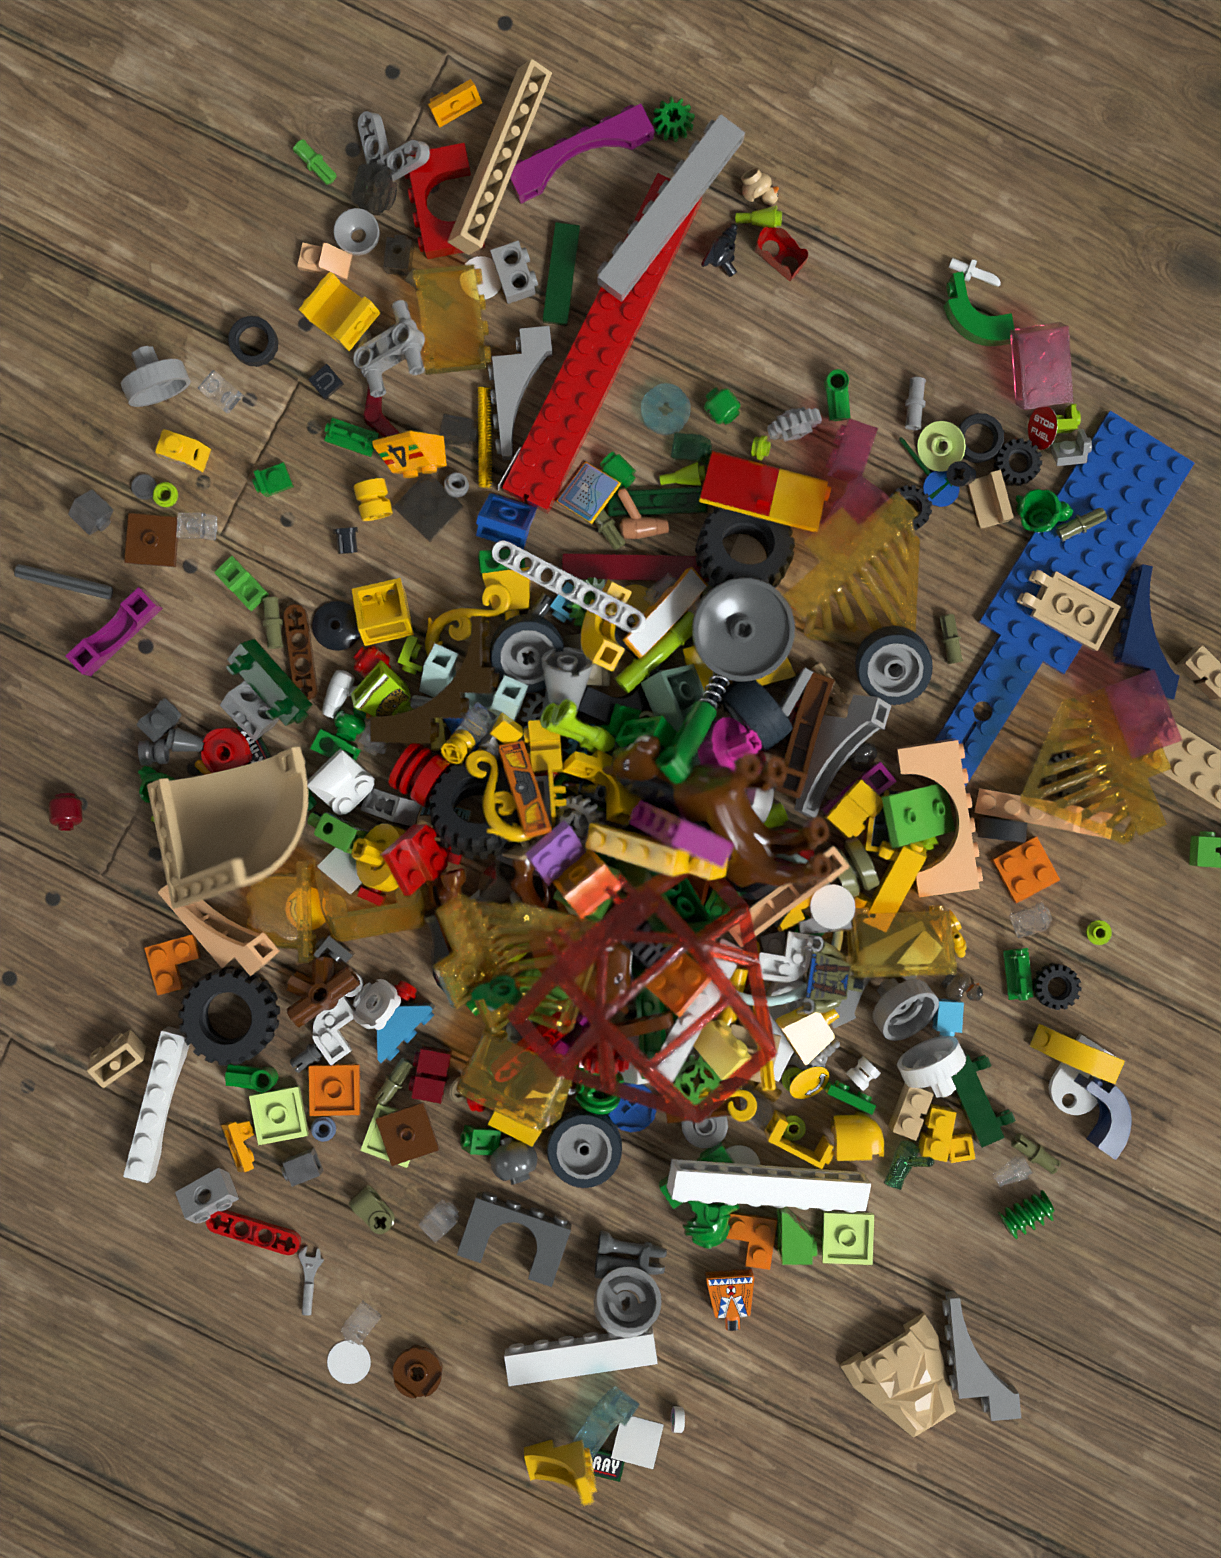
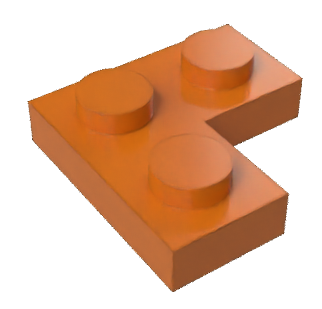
(164, 960)
(760, 1235)

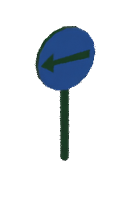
(936, 484)

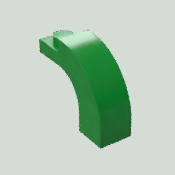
(972, 324)

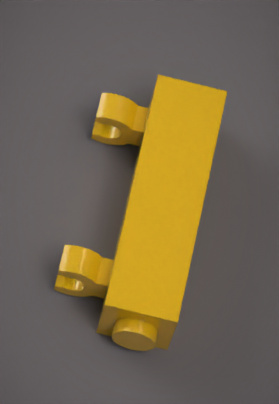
(897, 879)

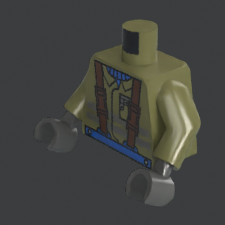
(827, 978)

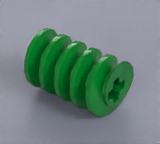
(1028, 1214)

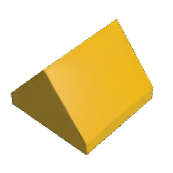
(506, 730)

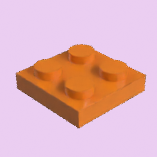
(1025, 869)
(679, 984)
(334, 1089)

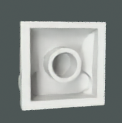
(341, 783)

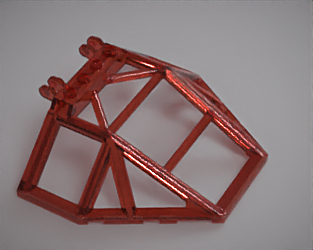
(595, 947)

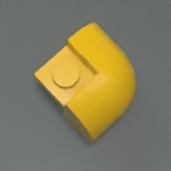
(856, 1137)

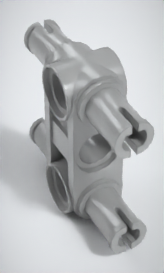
(389, 349)

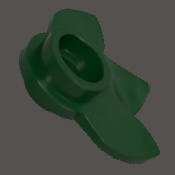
(497, 992)

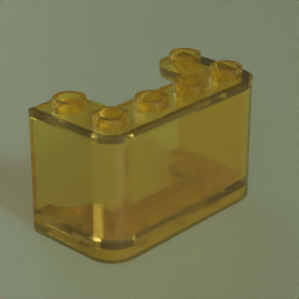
(452, 318)

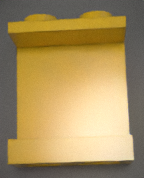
(339, 311)
(775, 1130)

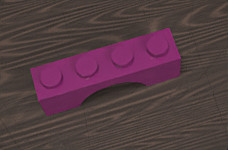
(101, 646)

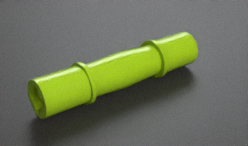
(640, 668)

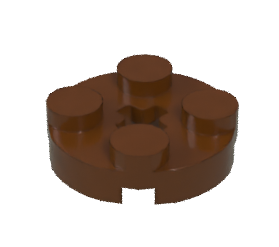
(420, 1386)

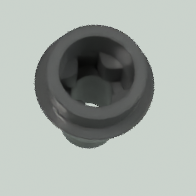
(183, 741)

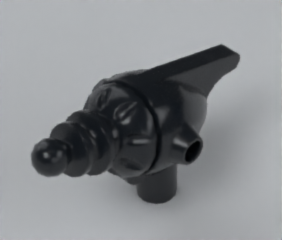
(722, 251)

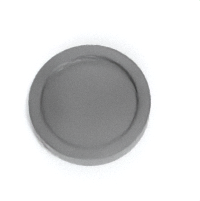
(143, 486)

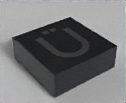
(326, 381)

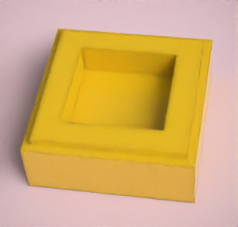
(961, 1148)

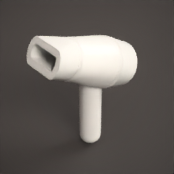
(338, 690)

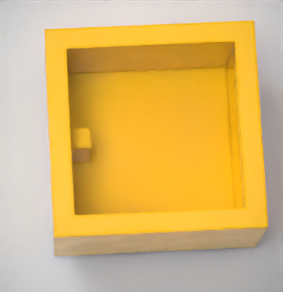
(384, 613)

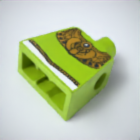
(382, 693)

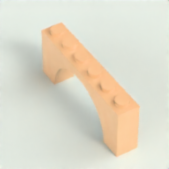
(957, 865)

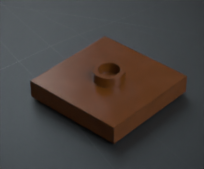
(151, 540)
(407, 1133)

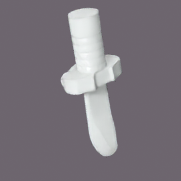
(970, 270)

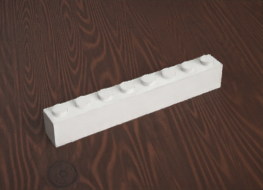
(768, 1185)

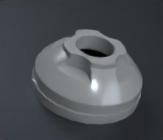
(351, 221)

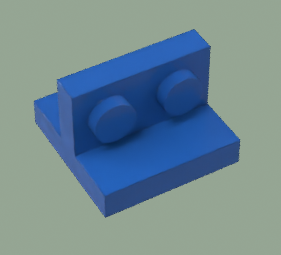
(505, 520)

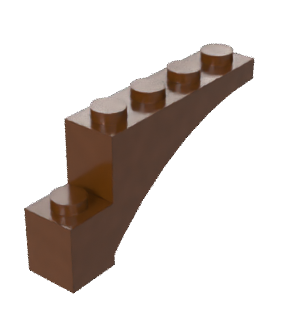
(802, 738)

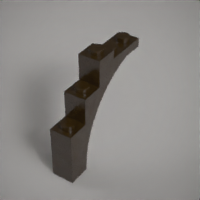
(472, 677)

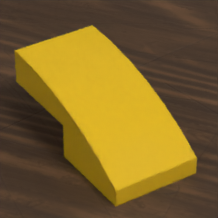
(795, 915)

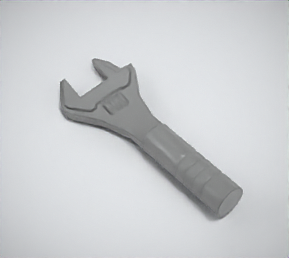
(310, 1266)

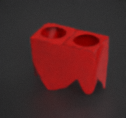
(784, 241)

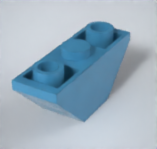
(401, 1027)

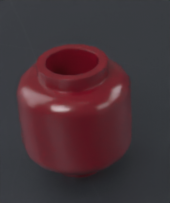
(65, 811)

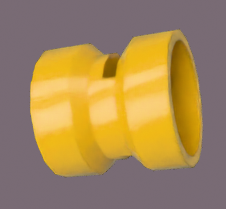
(458, 746)

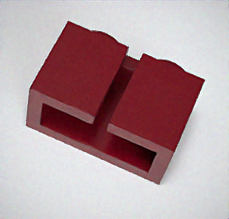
(431, 1074)

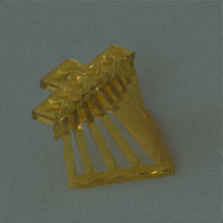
(843, 550)
(1127, 774)
(482, 955)

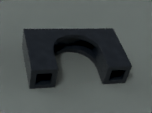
(601, 705)

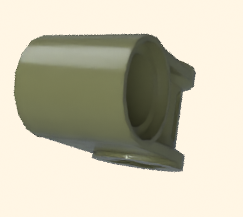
(370, 1208)

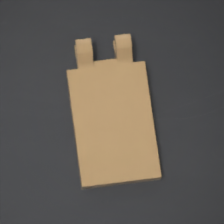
(1070, 608)

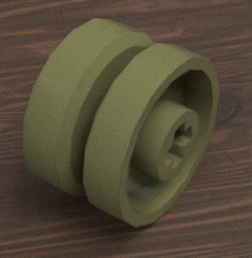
(860, 868)

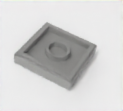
(795, 690)

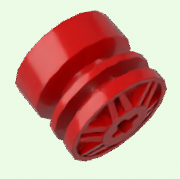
(418, 773)

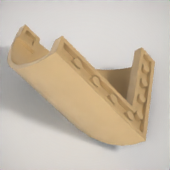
(229, 825)

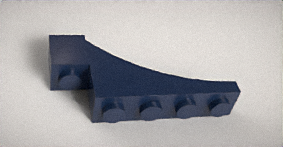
(1138, 641)

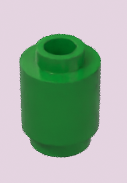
(619, 469)

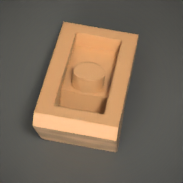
(324, 259)

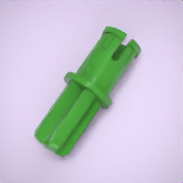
(314, 162)

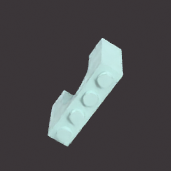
(441, 669)

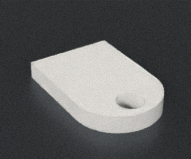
(1063, 1083)

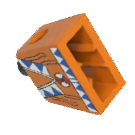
(731, 1295)

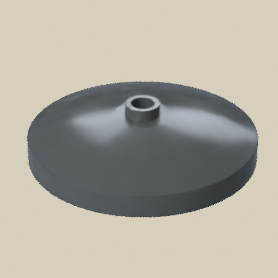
(766, 635)

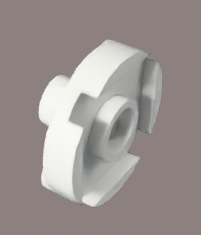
(375, 1016)

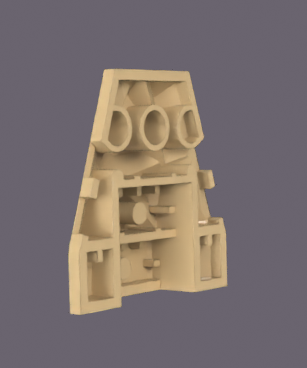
(906, 1378)

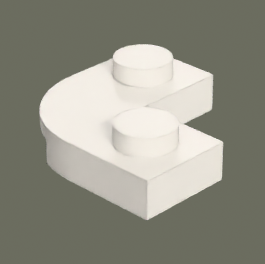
(792, 964)
(327, 1033)

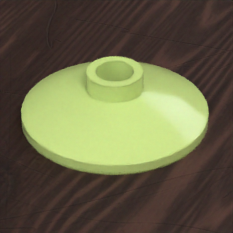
(931, 449)

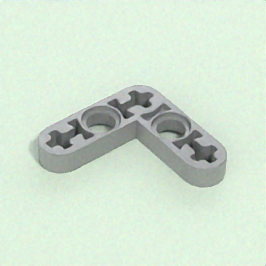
(373, 131)

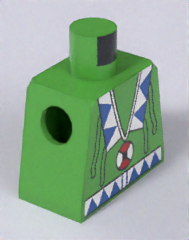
(336, 830)

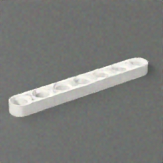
(578, 592)

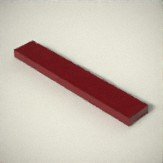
(627, 566)

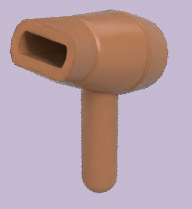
(636, 526)

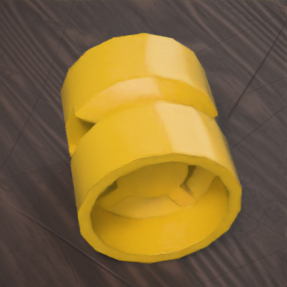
(372, 498)

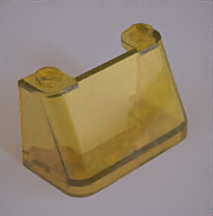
(901, 943)
(513, 1081)

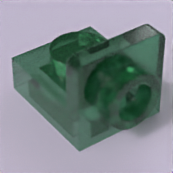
(691, 447)

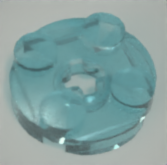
(674, 420)

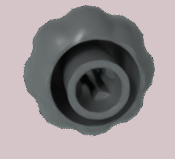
(513, 1160)

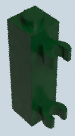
(269, 682)
(975, 1104)

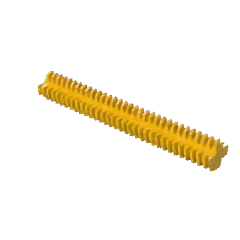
(483, 444)

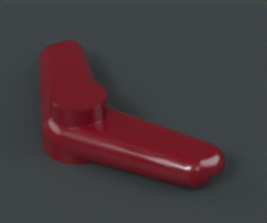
(374, 417)

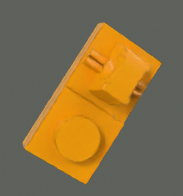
(455, 103)
(235, 1135)

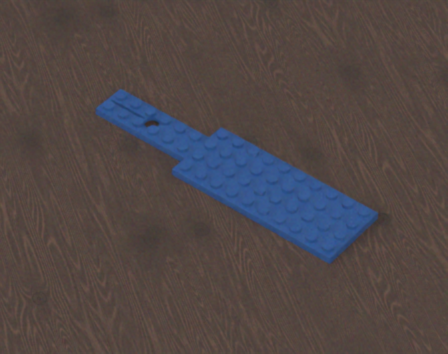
(1134, 484)

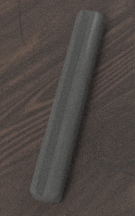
(63, 581)

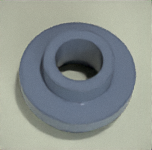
(318, 1134)

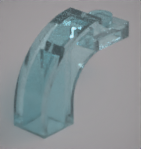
(610, 1410)

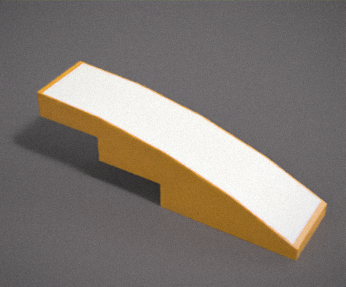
(666, 612)

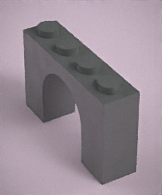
(549, 1233)

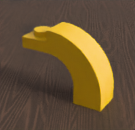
(599, 634)
(618, 800)
(1077, 1054)

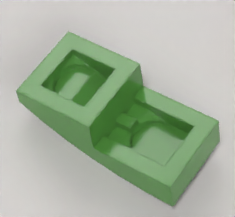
(241, 583)

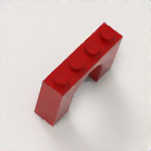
(443, 165)

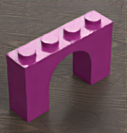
(681, 834)

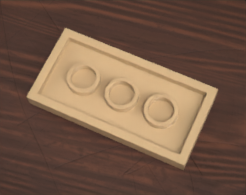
(1195, 767)

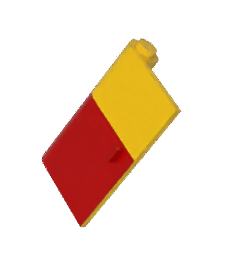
(764, 491)

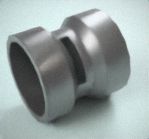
(153, 752)

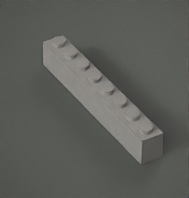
(670, 208)

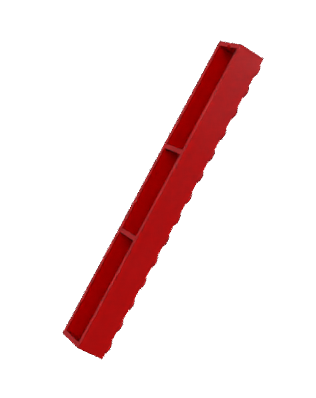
(588, 376)

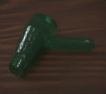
(903, 1161)

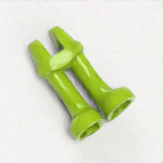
(562, 721)

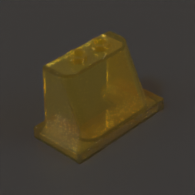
(283, 909)

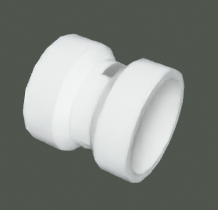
(859, 1077)

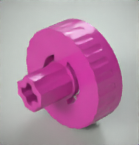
(726, 741)

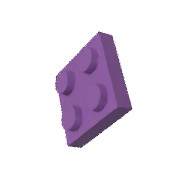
(555, 852)

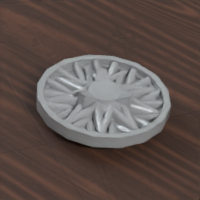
(707, 1133)

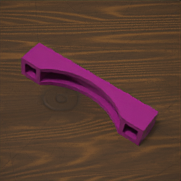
(624, 130)

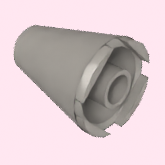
(566, 674)

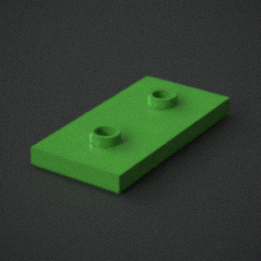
(918, 814)

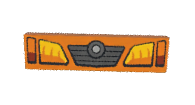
(524, 789)

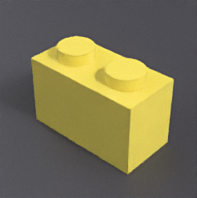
(721, 1048)

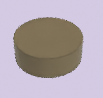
(450, 1090)

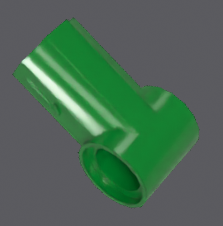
(837, 398)
(249, 1077)

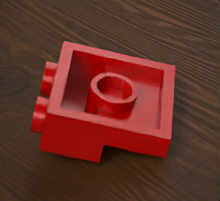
(415, 858)

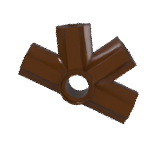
(312, 989)

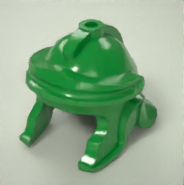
(595, 1100)
(710, 1223)

